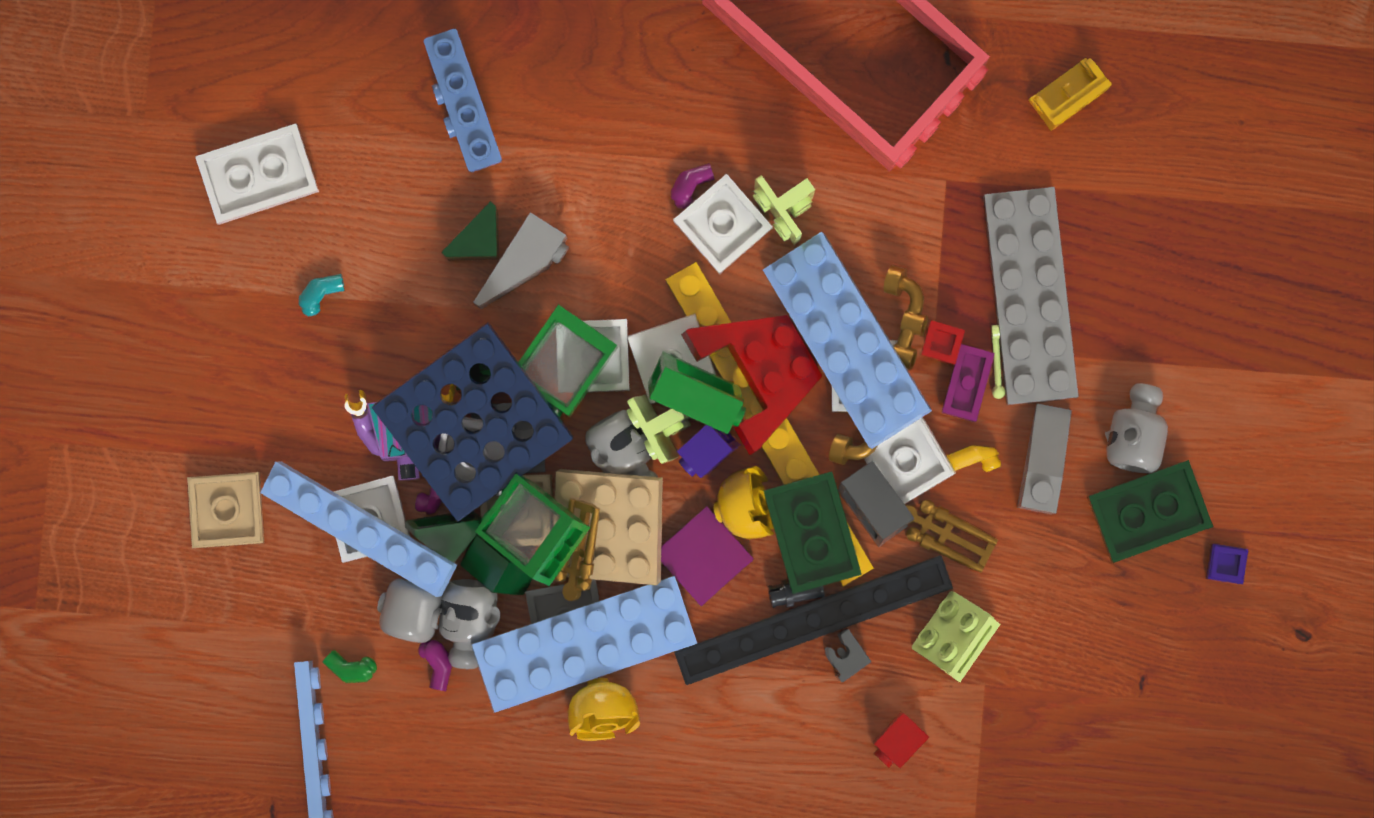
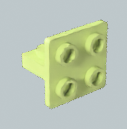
(792, 202)
(657, 428)
(955, 635)

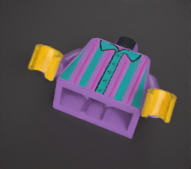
(381, 441)

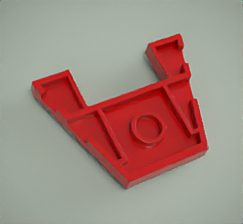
(770, 361)

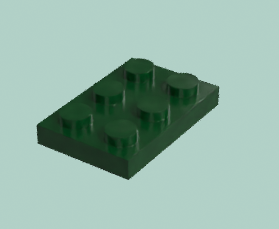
(1150, 511)
(812, 532)

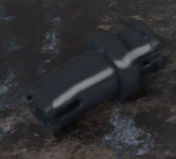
(782, 594)

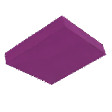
(704, 556)

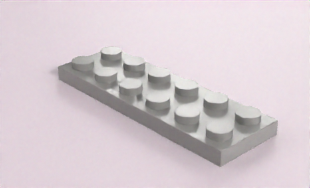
(1030, 296)

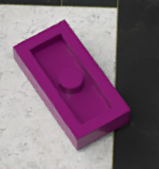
(968, 383)

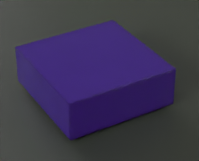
(1227, 564)

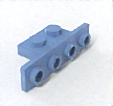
(463, 102)

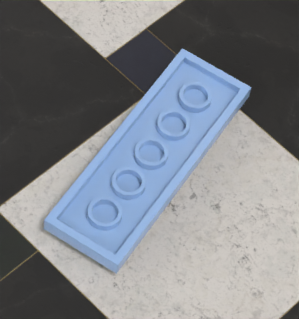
(847, 340)
(583, 644)

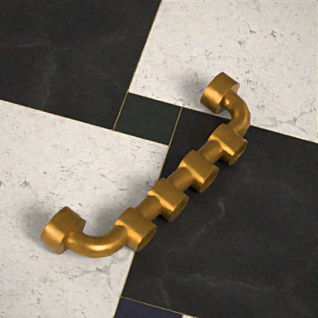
(912, 324)

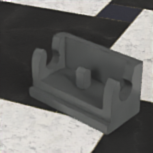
(875, 503)
(851, 661)

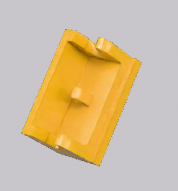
(1070, 93)

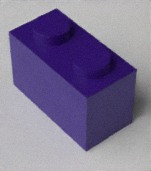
(706, 451)

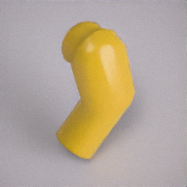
(975, 454)

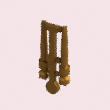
(929, 542)
(581, 570)

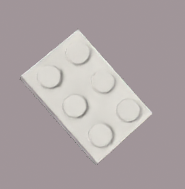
(257, 174)

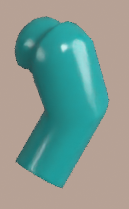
(316, 290)

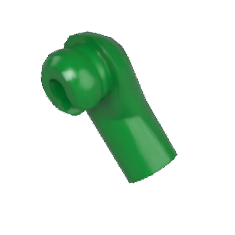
(350, 671)

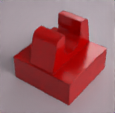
(942, 342)

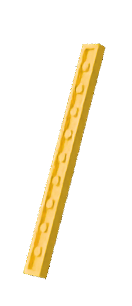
(783, 446)

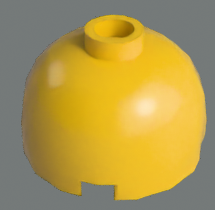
(743, 504)
(602, 709)

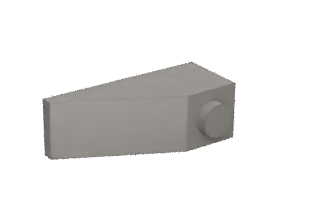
(527, 256)
(1045, 460)

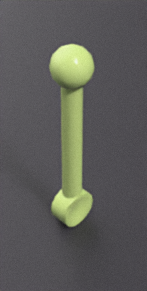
(998, 390)

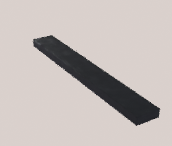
(813, 620)

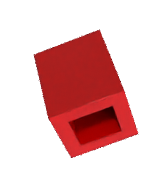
(899, 741)

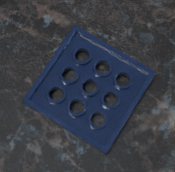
(454, 368)

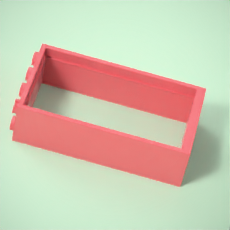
(839, 111)

